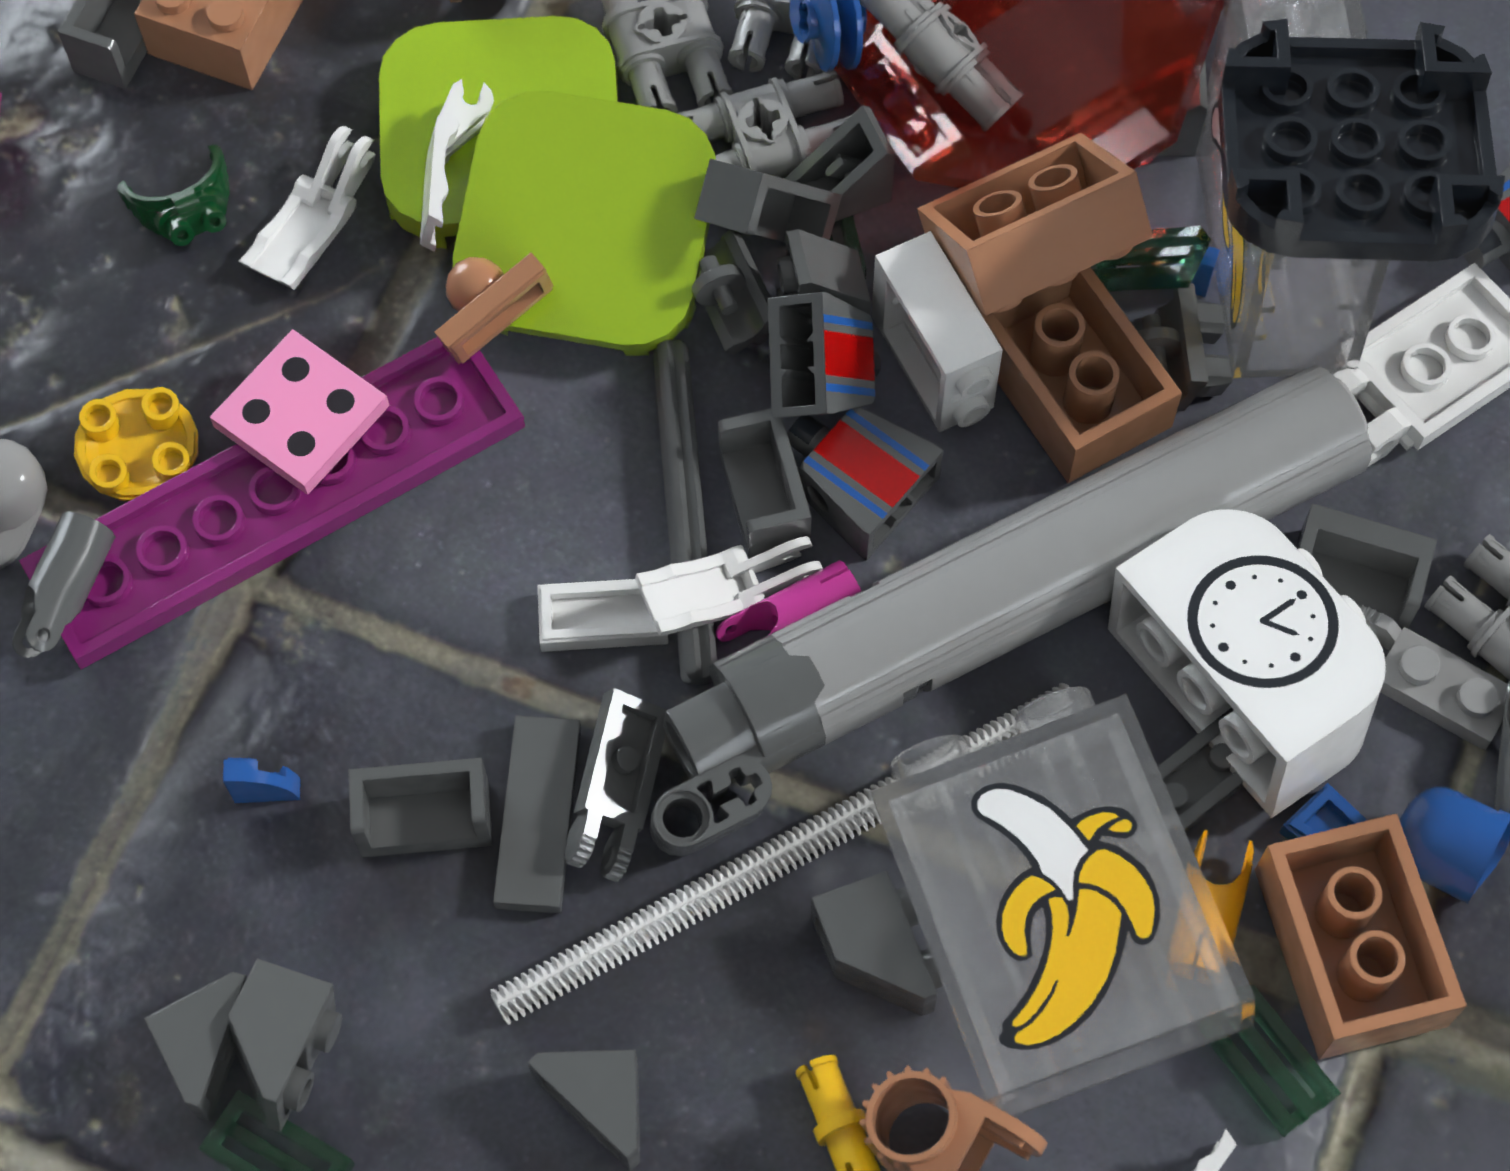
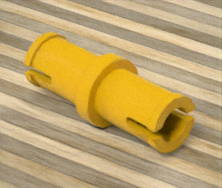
(836, 1115)

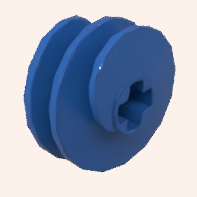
(834, 29)

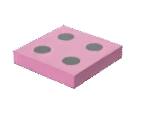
(300, 411)

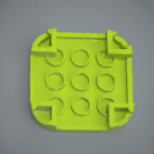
(503, 54)
(602, 204)

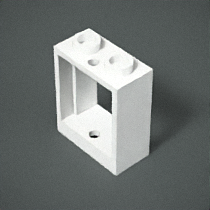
(936, 332)

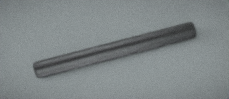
(683, 492)

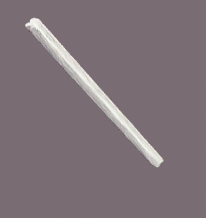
(713, 890)

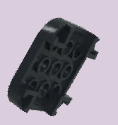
(1358, 146)

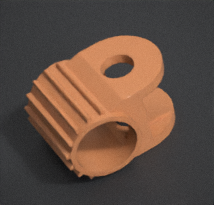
(970, 1132)

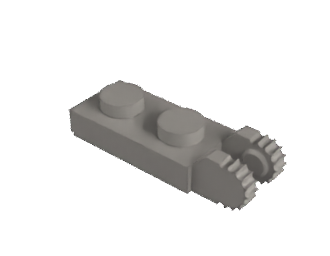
(1438, 682)

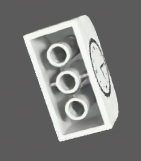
(1250, 624)

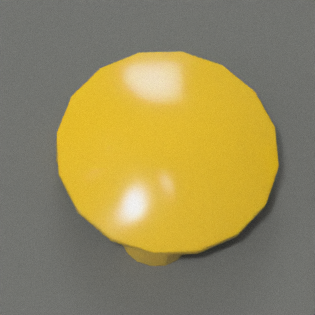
(134, 441)

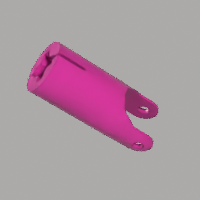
(792, 602)

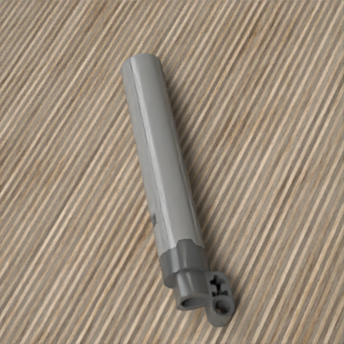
(993, 593)

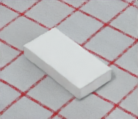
(594, 616)

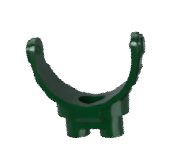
(185, 212)

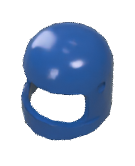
(1454, 839)

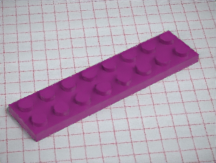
(242, 516)

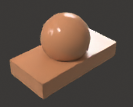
(488, 301)

